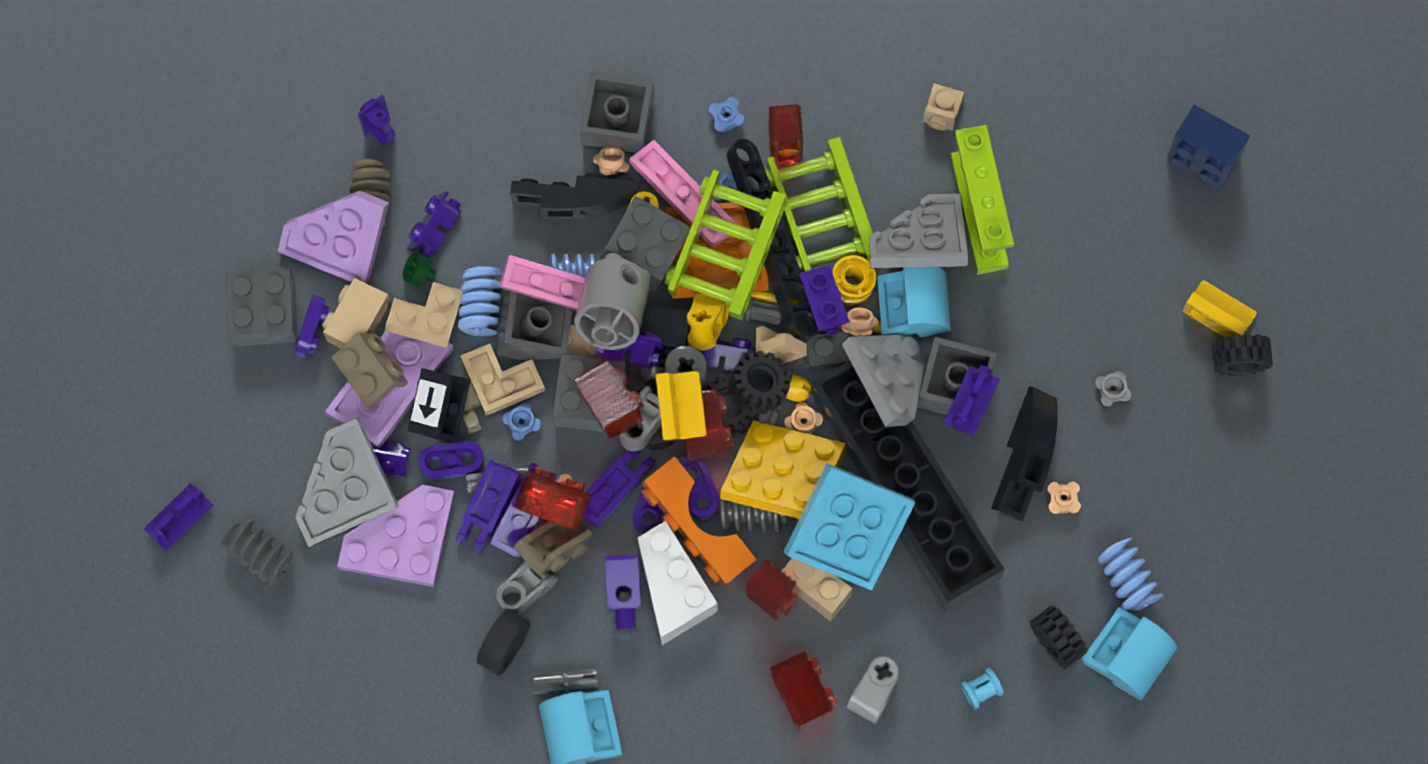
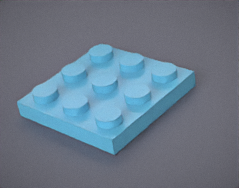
(849, 526)

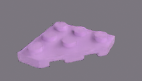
(338, 236)
(403, 541)

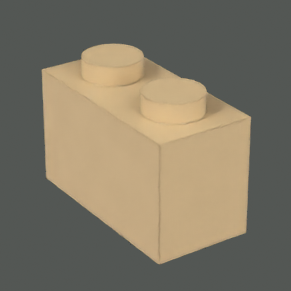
(359, 312)
(819, 588)

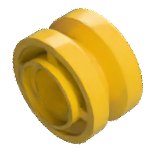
(860, 269)

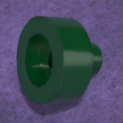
(418, 269)

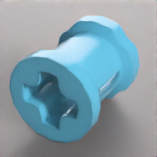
(981, 688)

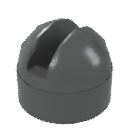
(650, 373)

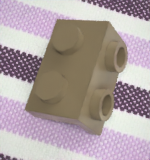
(369, 368)
(552, 547)

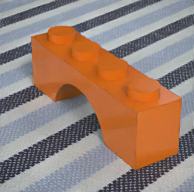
(670, 490)

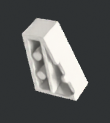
(674, 585)

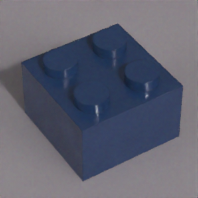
(1207, 146)

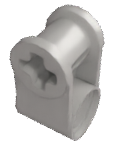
(650, 423)
(527, 585)
(873, 694)

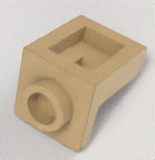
(943, 107)
(781, 345)

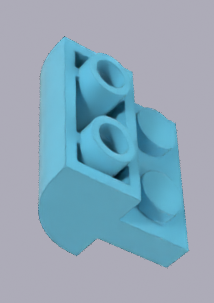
(914, 302)
(1130, 652)
(580, 728)

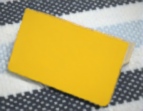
(1219, 311)
(681, 405)

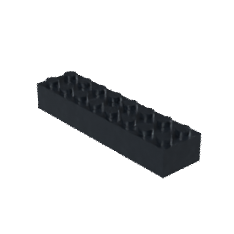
(939, 528)

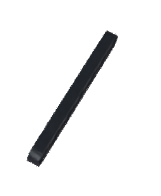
(783, 252)

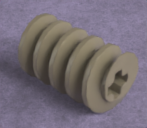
(368, 179)

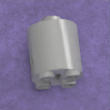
(612, 303)

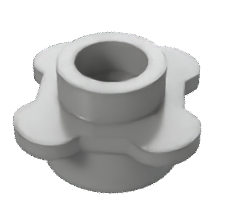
(1117, 380)

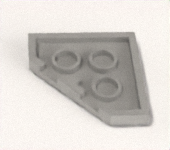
(923, 237)
(890, 372)
(344, 485)

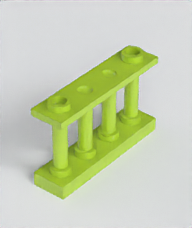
(843, 187)
(981, 199)
(758, 239)

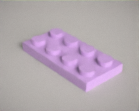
(386, 415)

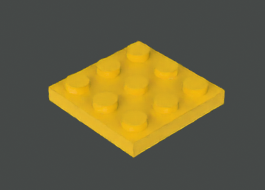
(779, 468)

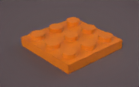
(731, 246)

